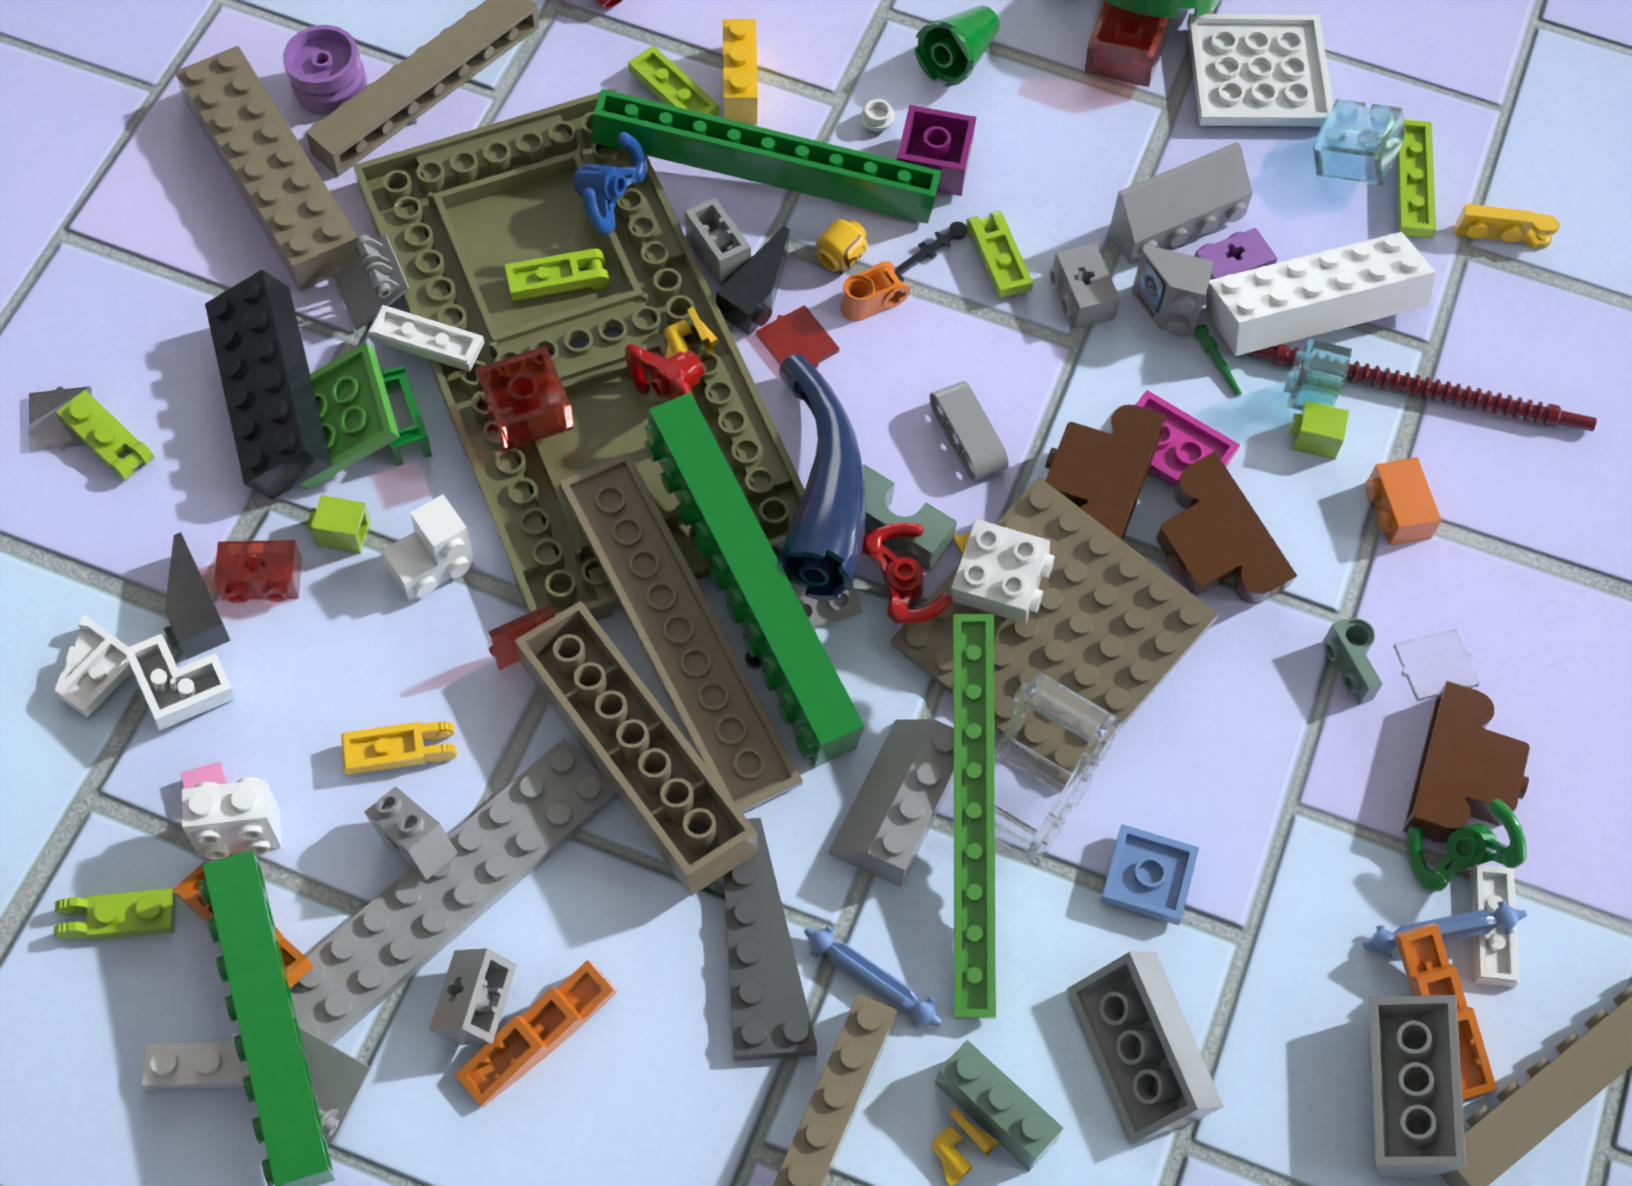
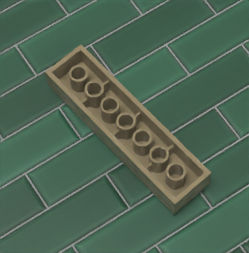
(269, 167)
(637, 748)

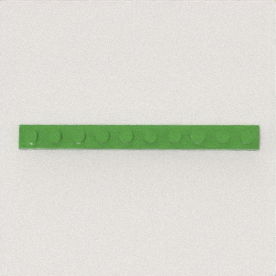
(974, 817)

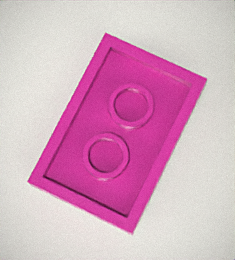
(1183, 440)

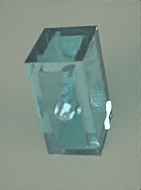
(1317, 374)

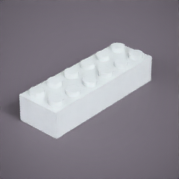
(1319, 293)

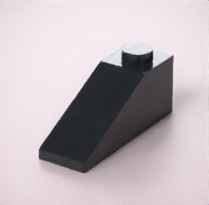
(751, 292)
(189, 607)

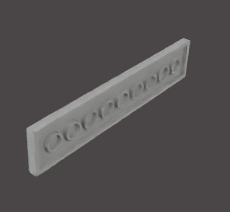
(422, 916)

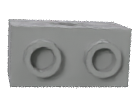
(716, 239)
(1084, 285)
(411, 832)
(473, 997)

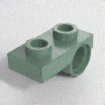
(1352, 660)

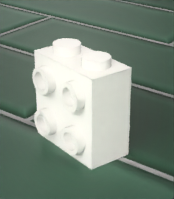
(1002, 571)
(231, 818)

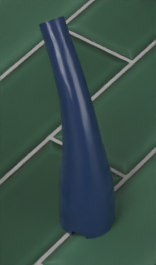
(830, 519)

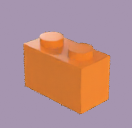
(1403, 501)

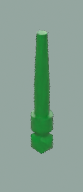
(1210, 346)

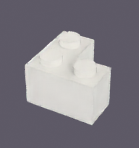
(433, 552)
(176, 692)

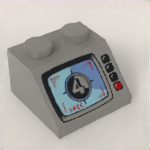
(1172, 288)

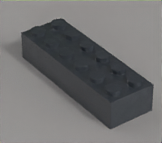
(267, 385)

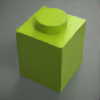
(1319, 429)
(339, 523)

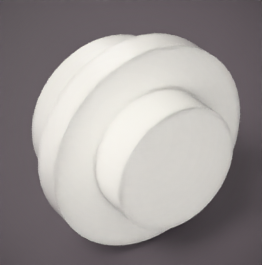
(877, 115)

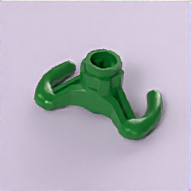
(1469, 848)

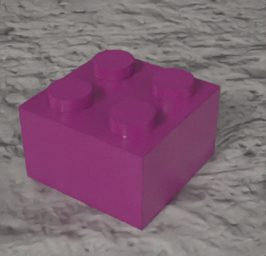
(939, 142)

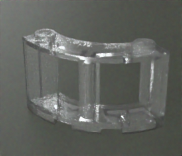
(1077, 716)

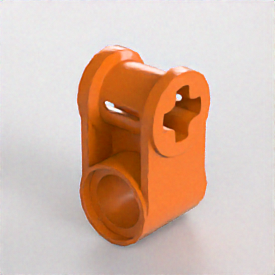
(872, 292)

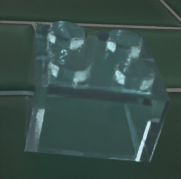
(1359, 141)

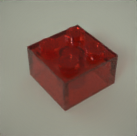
(1126, 45)
(524, 398)

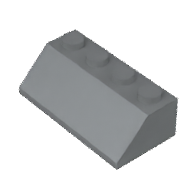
(1182, 202)
(898, 799)
(1144, 1046)
(1416, 1086)

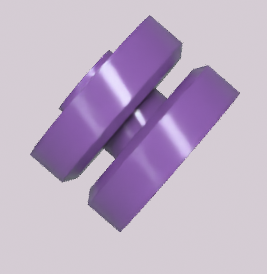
(324, 68)

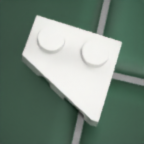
(92, 668)

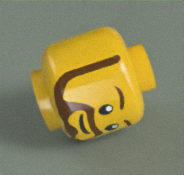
(841, 245)

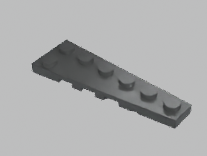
(764, 978)

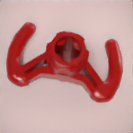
(670, 376)
(903, 576)

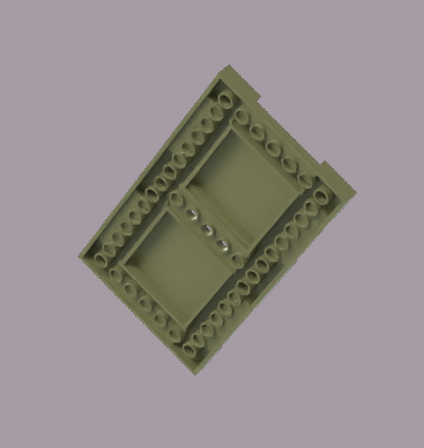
(510, 198)

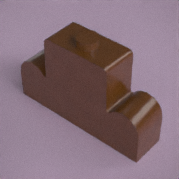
(1105, 469)
(1221, 537)
(1464, 766)

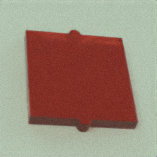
(797, 334)
(503, 637)

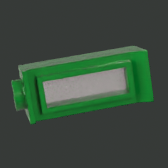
(405, 413)

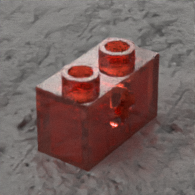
(258, 570)

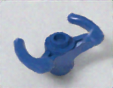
(604, 185)

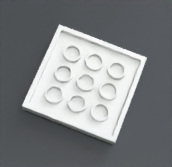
(1259, 70)

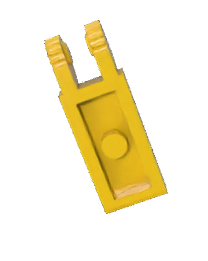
(1506, 225)
(396, 746)

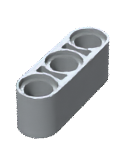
(968, 430)

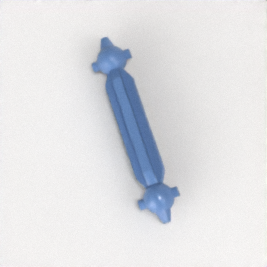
(1452, 927)
(873, 977)

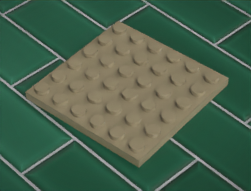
(1102, 629)

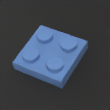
(1150, 874)

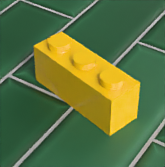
(740, 70)

